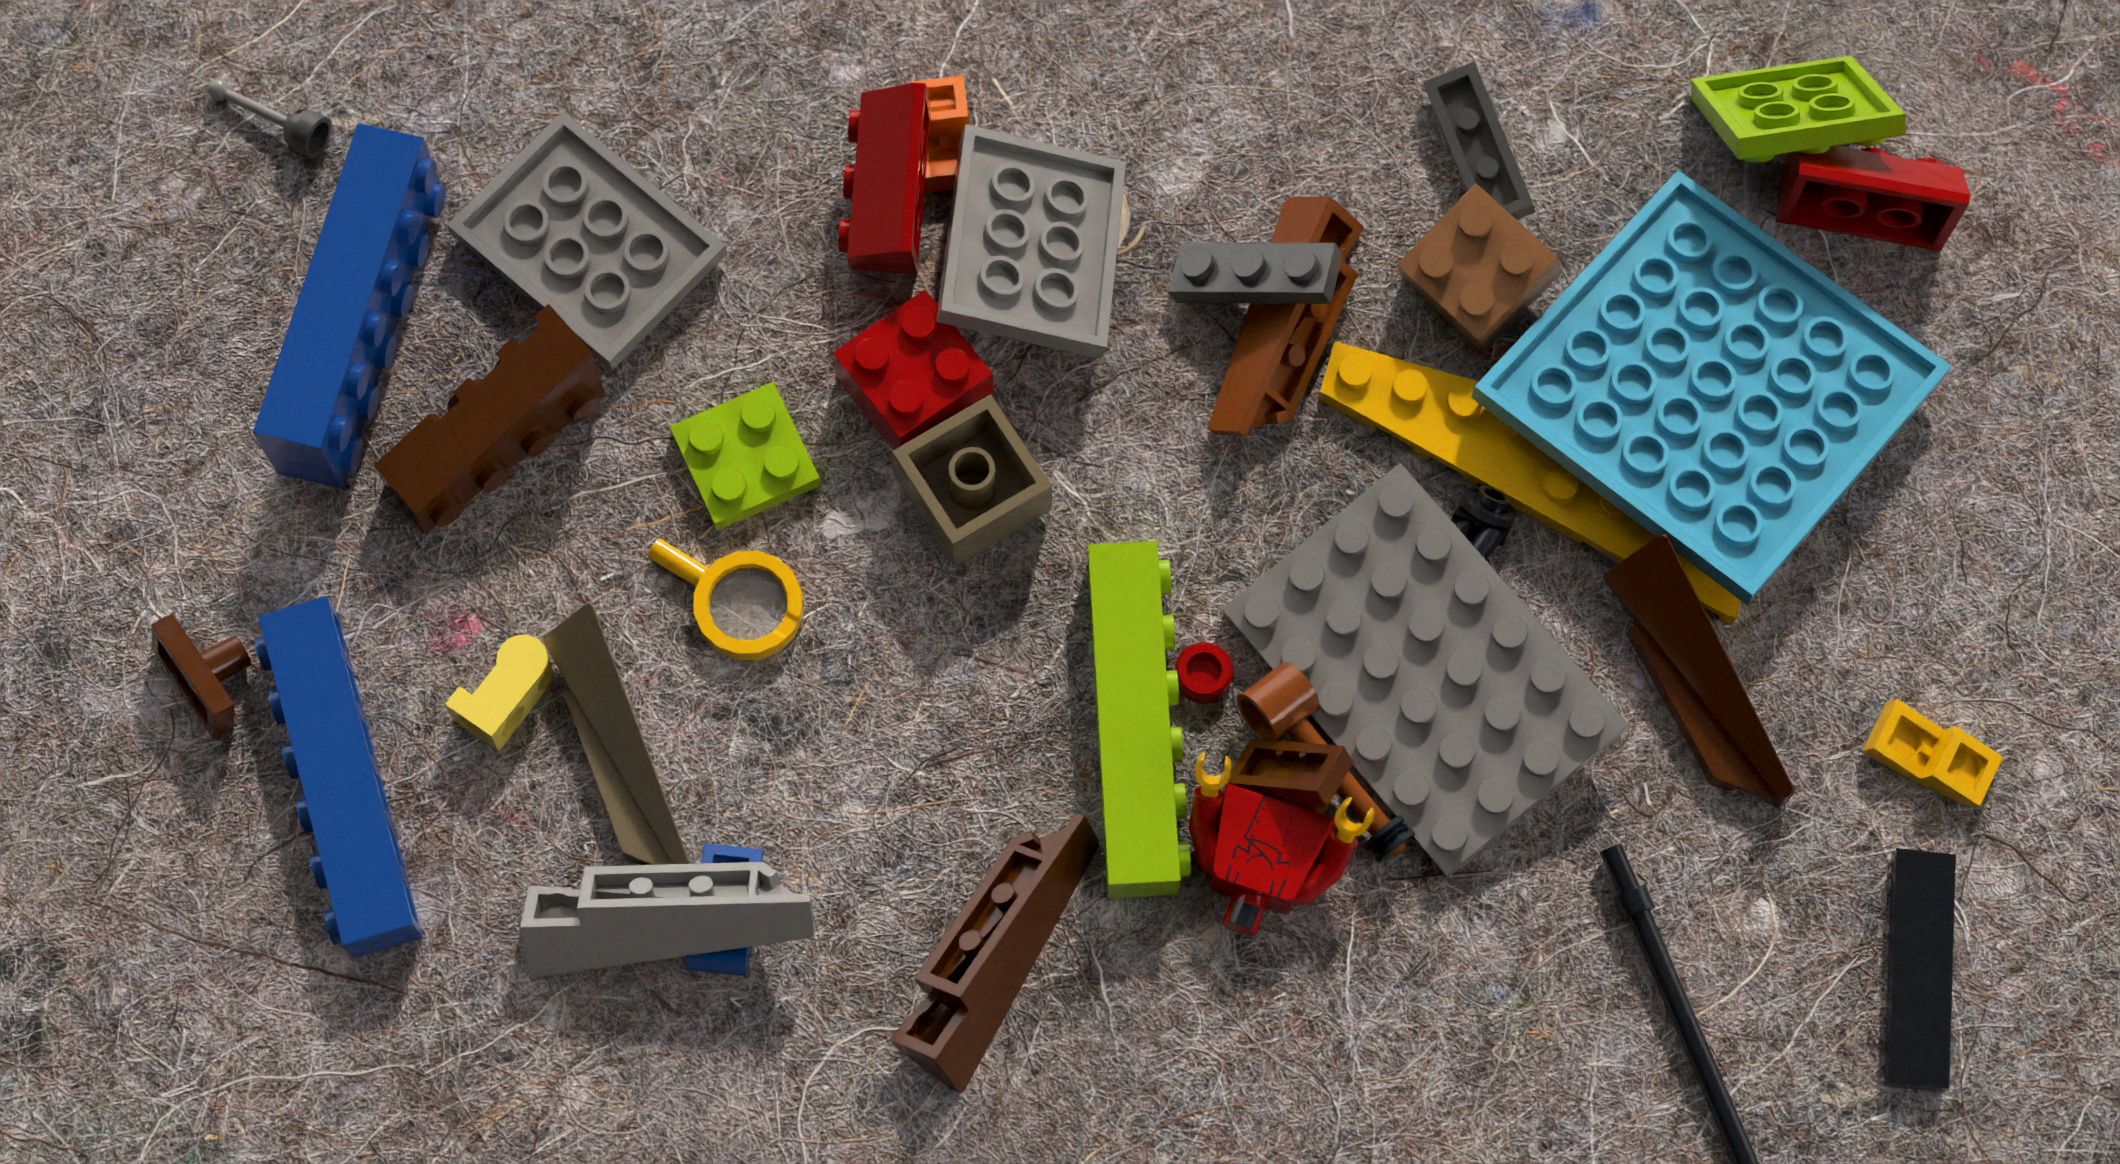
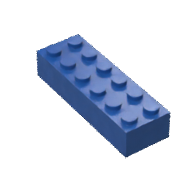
(350, 307)

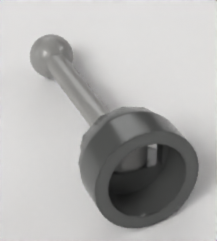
(303, 131)

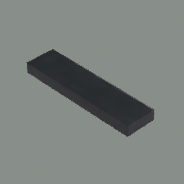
(1920, 970)

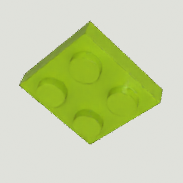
(745, 456)

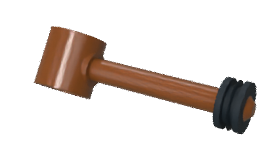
(1280, 707)

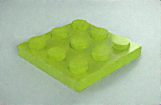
(1797, 108)

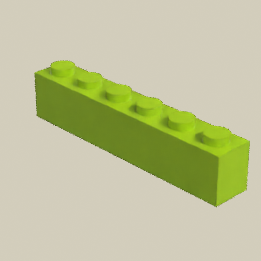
(1134, 720)

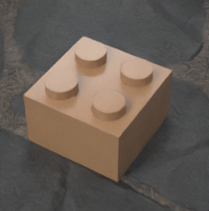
(1479, 268)

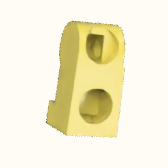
(506, 693)

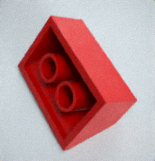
(887, 179)
(1873, 196)

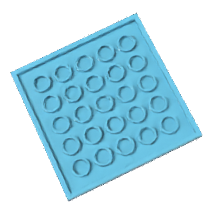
(1711, 385)

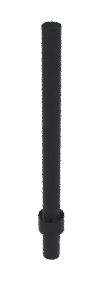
(1636, 906)

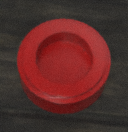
(1204, 672)

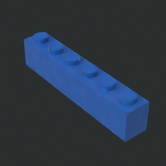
(338, 777)

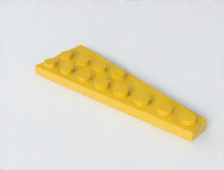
(1443, 422)

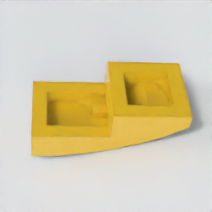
(1932, 756)

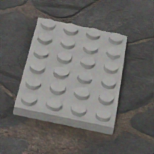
(1427, 669)

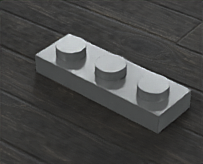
(1477, 138)
(1255, 273)

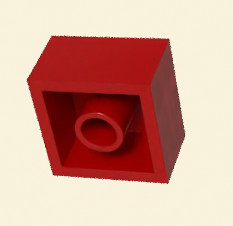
(911, 371)

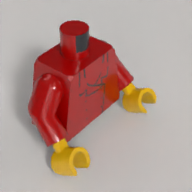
(1266, 848)

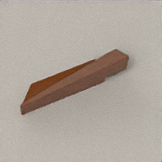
(1285, 341)

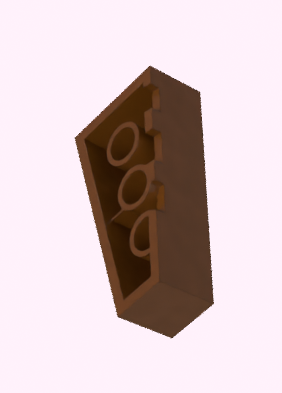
(493, 423)

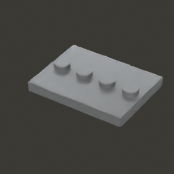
(588, 239)
(1032, 242)

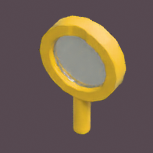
(742, 602)

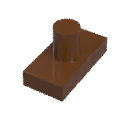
(200, 673)
(1292, 771)

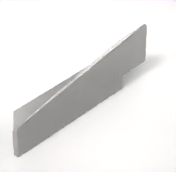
(659, 914)

